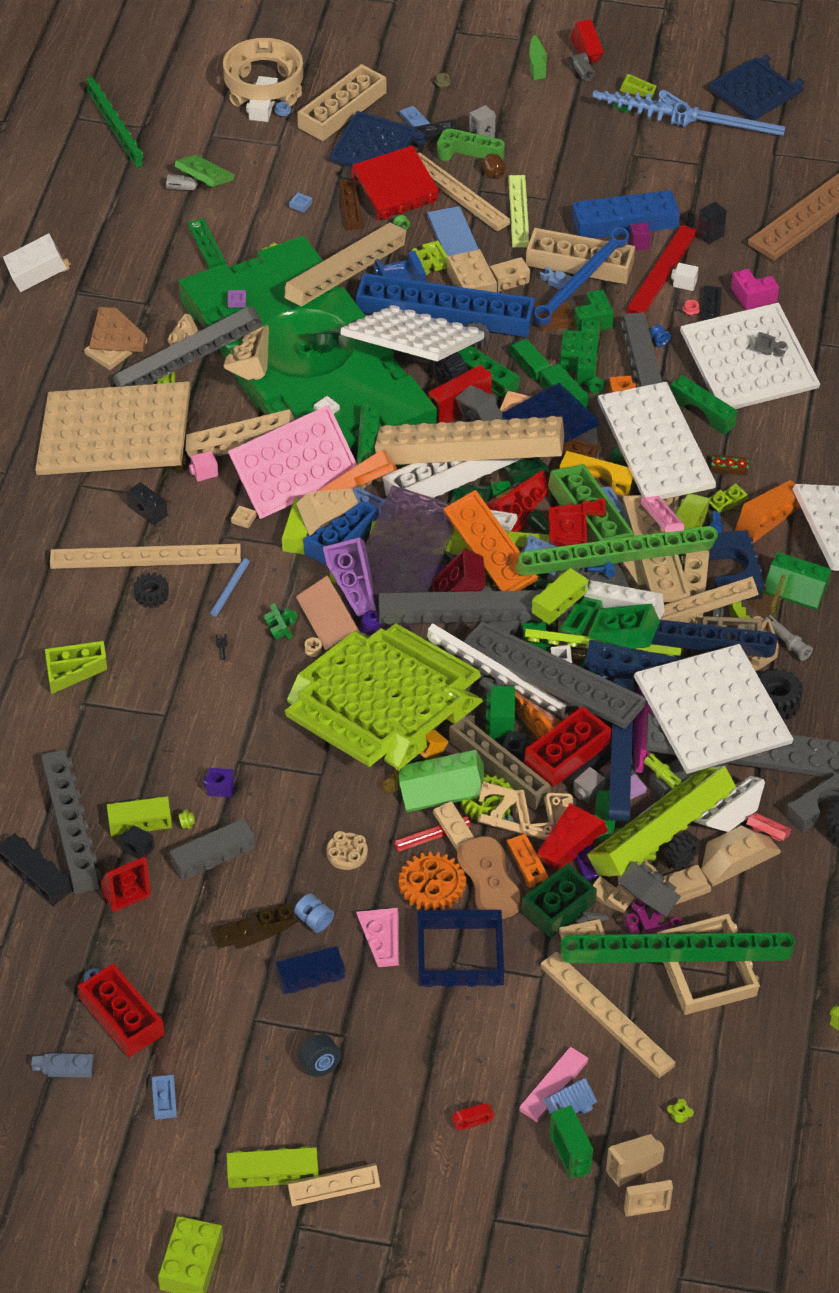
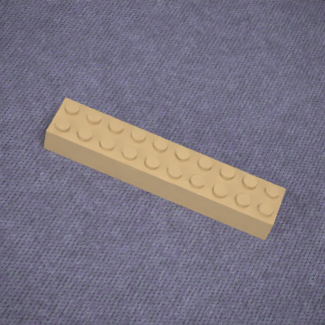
(472, 440)

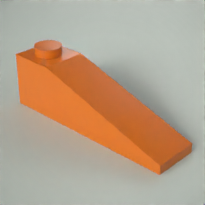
(534, 717)

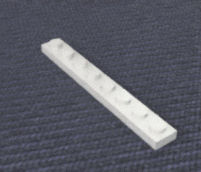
(490, 667)

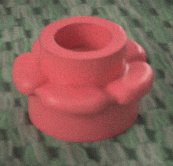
(691, 307)

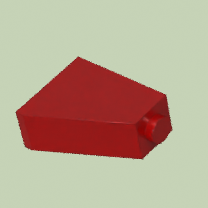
(586, 40)

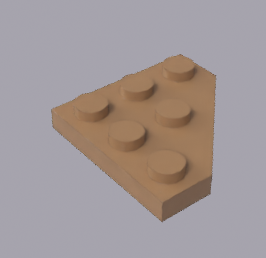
(116, 332)

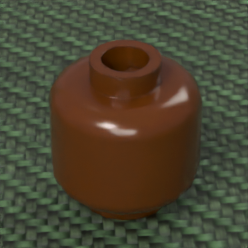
(493, 166)

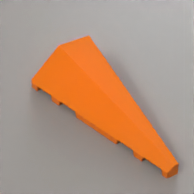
(368, 470)

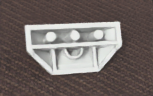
(736, 807)

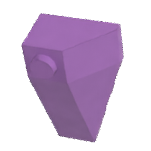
(351, 570)

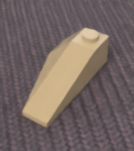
(251, 356)

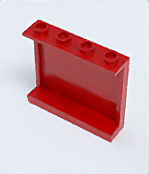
(396, 182)

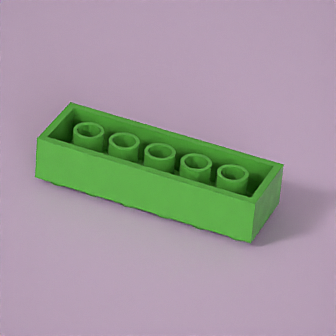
(577, 485)

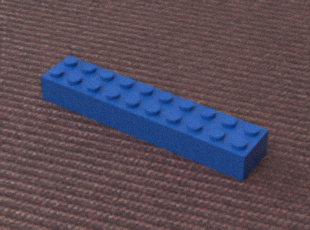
(496, 310)

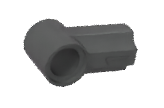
(581, 64)

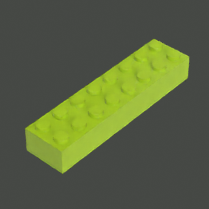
(661, 821)

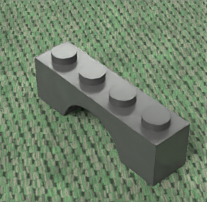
(805, 811)

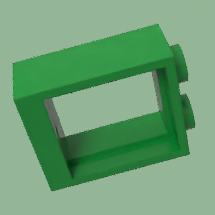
(571, 1142)

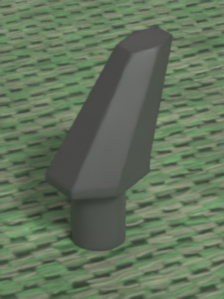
(589, 916)

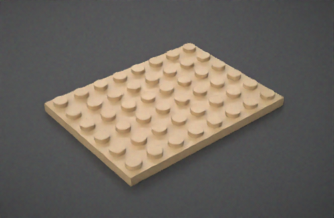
(113, 428)

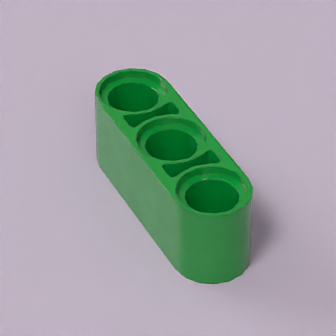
(528, 358)
(602, 812)

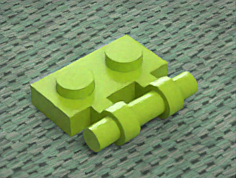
(435, 254)

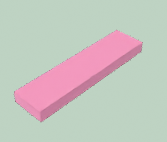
(662, 514)
(558, 1078)

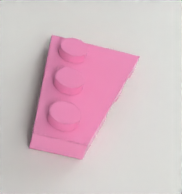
(382, 934)

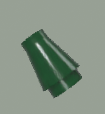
(538, 522)

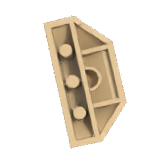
(736, 853)

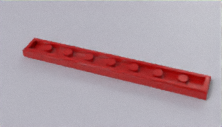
(662, 270)

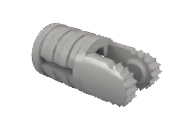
(181, 183)

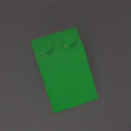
(626, 625)

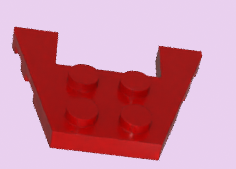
(568, 522)

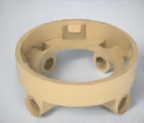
(239, 61)

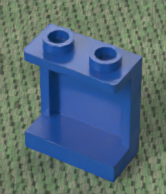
(408, 269)

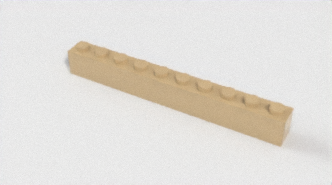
(344, 264)

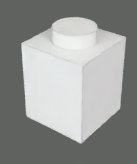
(685, 276)

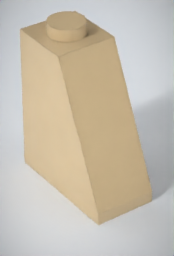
(633, 1158)

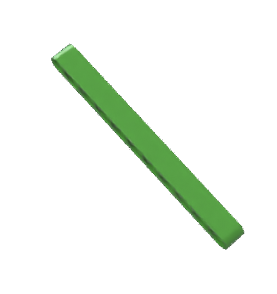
(623, 545)

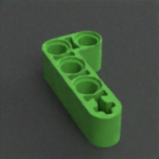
(467, 144)

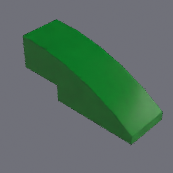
(582, 616)

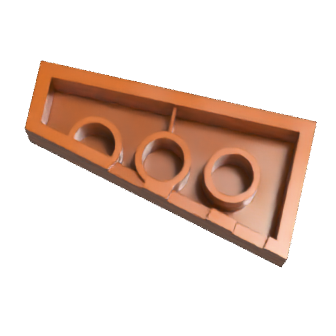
(768, 510)

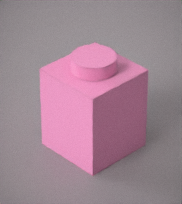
(203, 466)

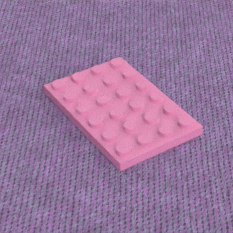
(292, 461)

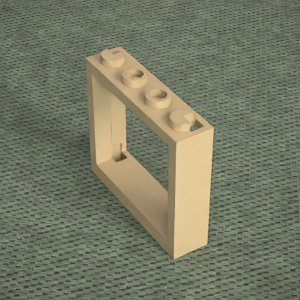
(688, 1005)

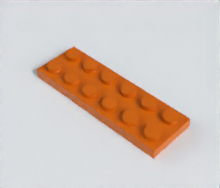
(488, 538)

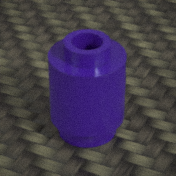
(370, 622)

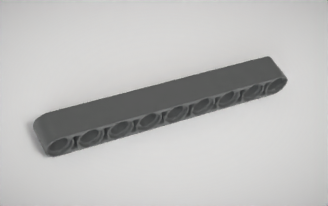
(190, 349)

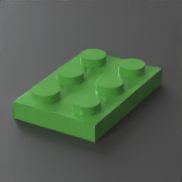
(204, 170)

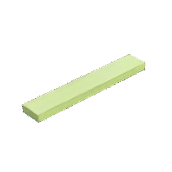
(518, 210)

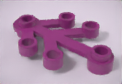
(649, 926)

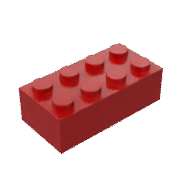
(567, 746)
(121, 1010)

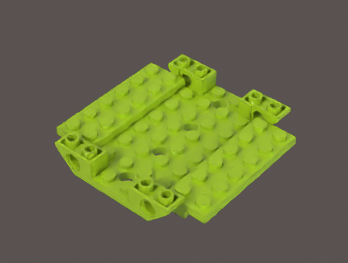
(363, 714)

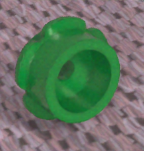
(595, 385)

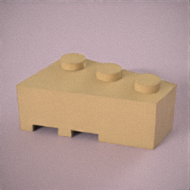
(324, 506)

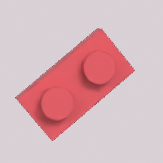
(763, 824)

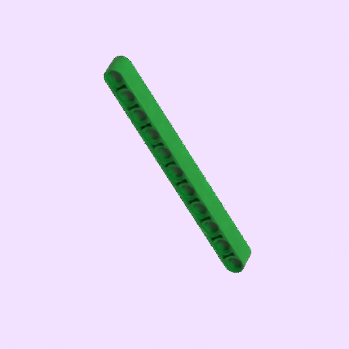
(598, 947)

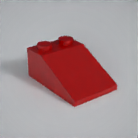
(126, 884)

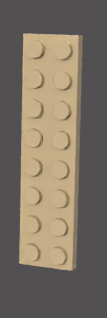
(661, 574)

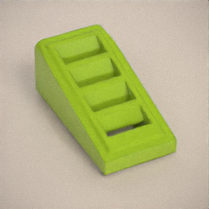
(633, 85)

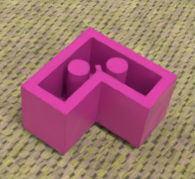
(754, 292)

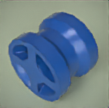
(659, 336)

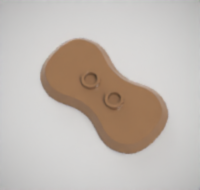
(485, 864)

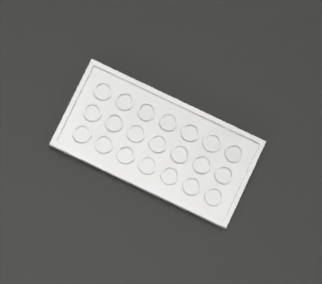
(656, 441)

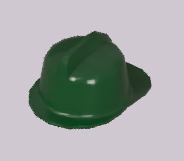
(325, 340)

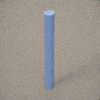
(229, 588)

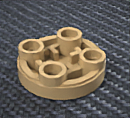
(347, 850)

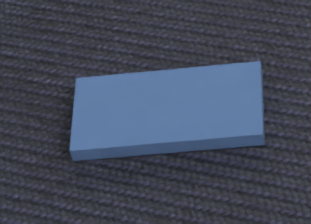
(452, 230)

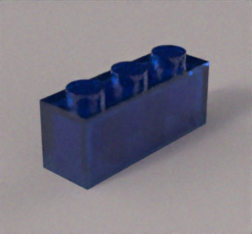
(310, 970)

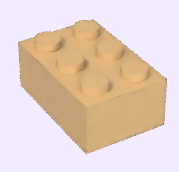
(471, 271)

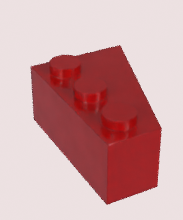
(570, 836)

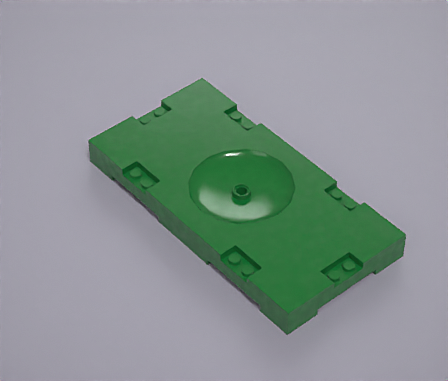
(296, 370)

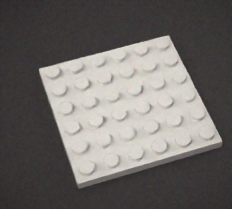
(413, 333)
(738, 372)
(713, 708)

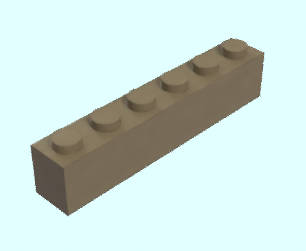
(499, 761)

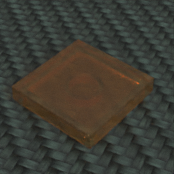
(561, 317)

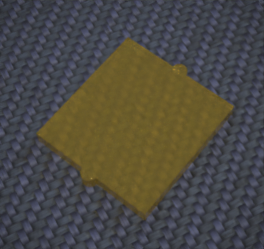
(778, 596)

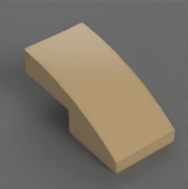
(613, 897)

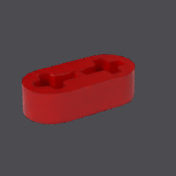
(473, 1116)

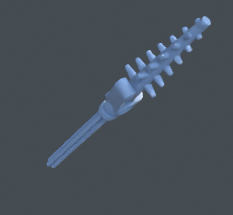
(670, 105)

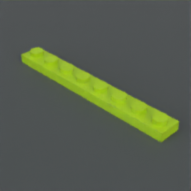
(574, 640)

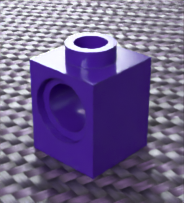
(219, 782)

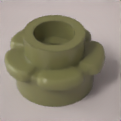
(442, 80)

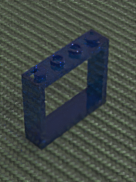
(460, 920)

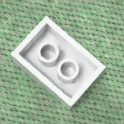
(34, 262)

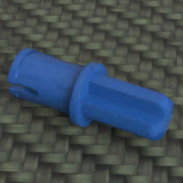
(715, 521)

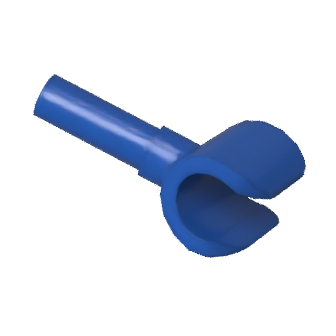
(608, 568)

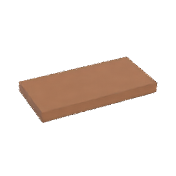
(327, 613)

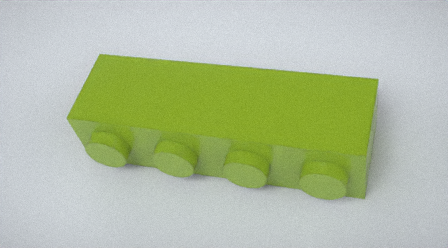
(271, 1166)

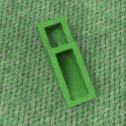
(537, 59)

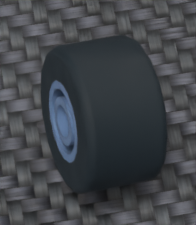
(319, 1055)

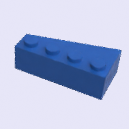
(353, 525)

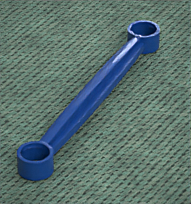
(581, 276)

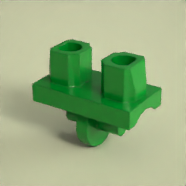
(282, 628)

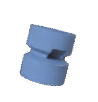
(314, 913)

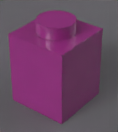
(640, 236)

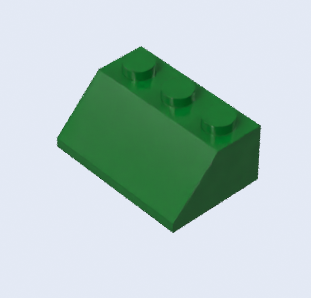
(804, 580)

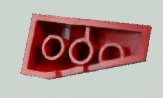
(521, 498)

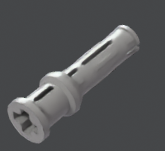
(793, 642)

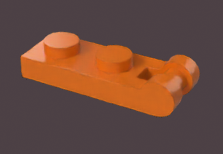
(527, 860)

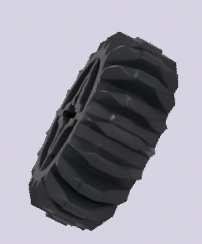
(449, 367)

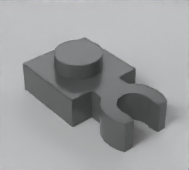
(767, 344)

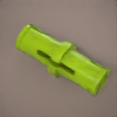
(662, 771)

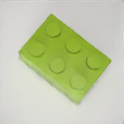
(190, 1256)

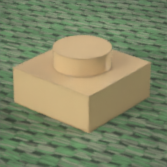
(243, 517)

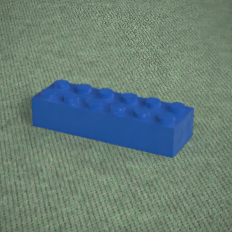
(601, 216)

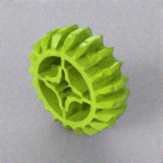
(474, 808)

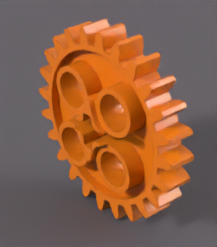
(444, 880)

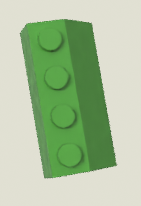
(441, 780)

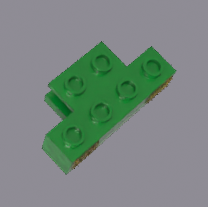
(581, 349)

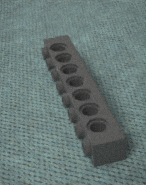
(70, 822)

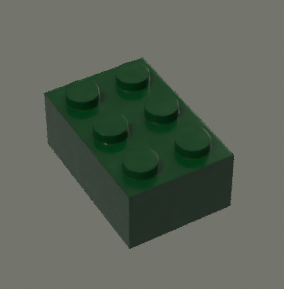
(559, 900)

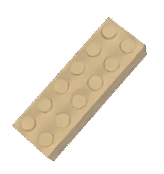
(341, 101)
(571, 252)

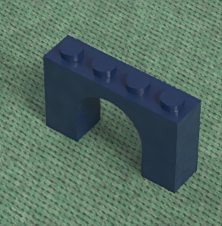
(738, 547)

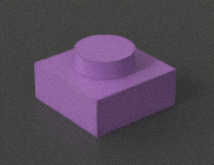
(236, 298)

